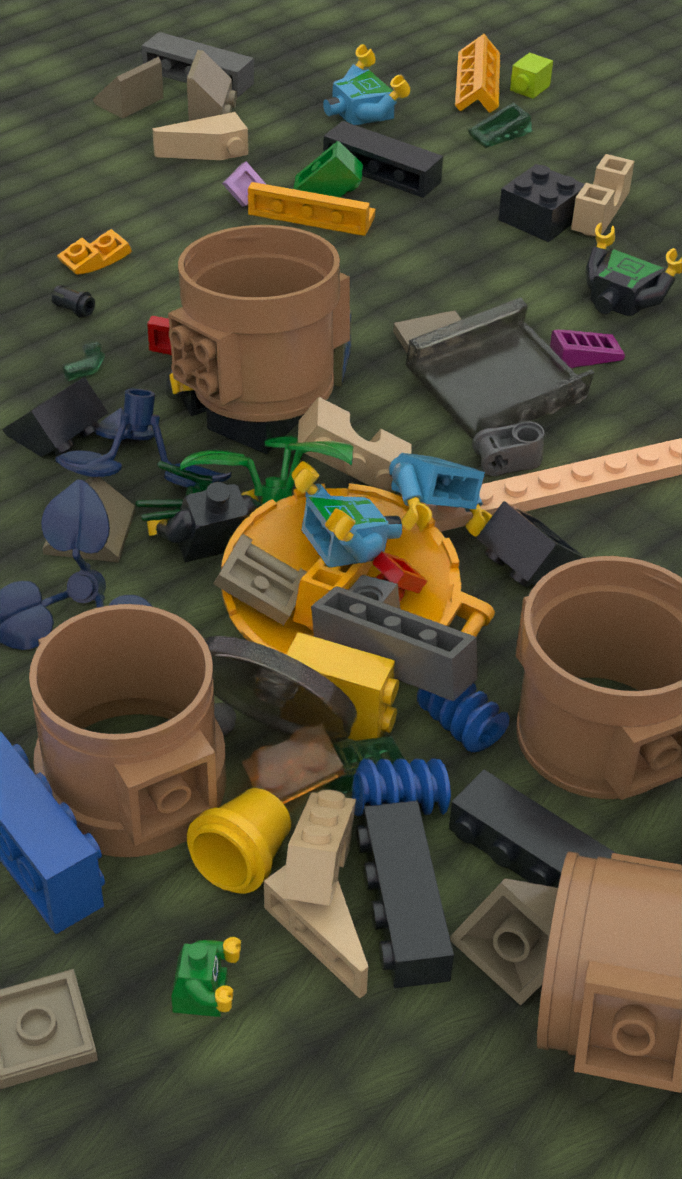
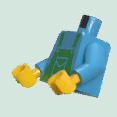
(362, 96)
(437, 483)
(342, 527)

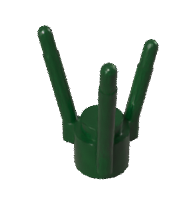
(202, 484)

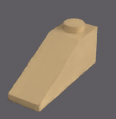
(204, 138)
(322, 930)

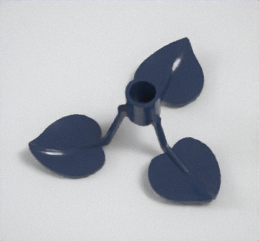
(130, 424)
(70, 522)

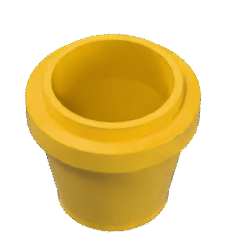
(239, 840)

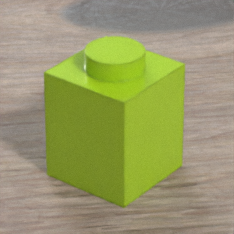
(531, 75)

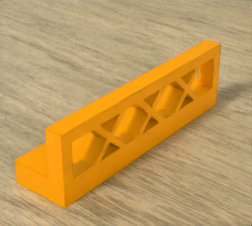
(478, 75)
(310, 208)

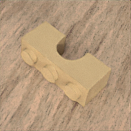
(603, 198)
(370, 458)
(319, 848)

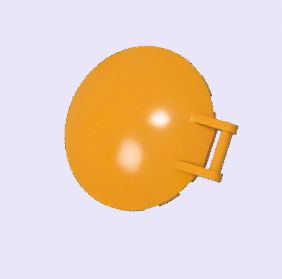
(278, 531)

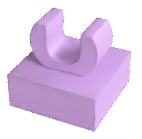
(239, 182)

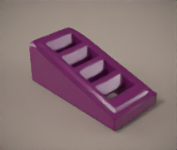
(585, 348)

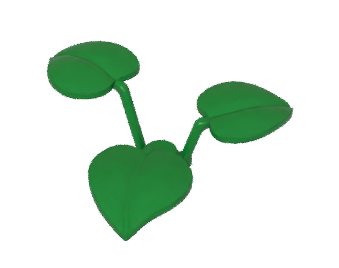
(274, 487)

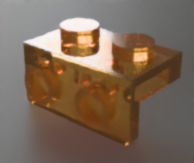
(295, 764)

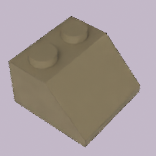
(208, 89)

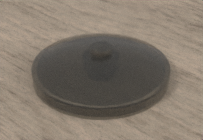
(278, 688)

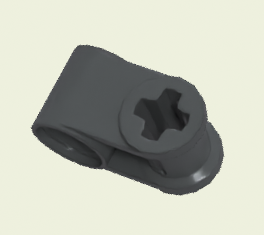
(513, 448)

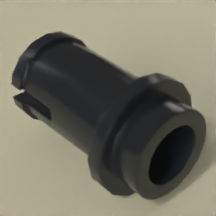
(79, 302)

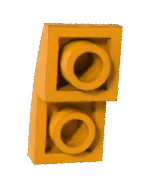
(102, 252)

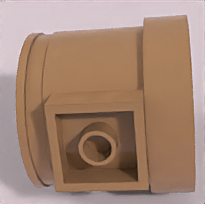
(259, 321)
(615, 624)
(137, 786)
(616, 970)

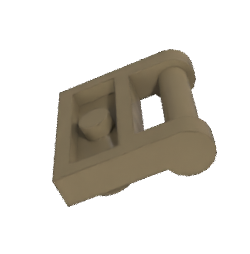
(260, 580)

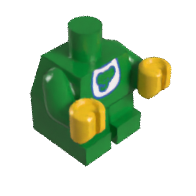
(201, 980)

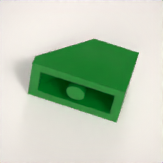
(331, 173)

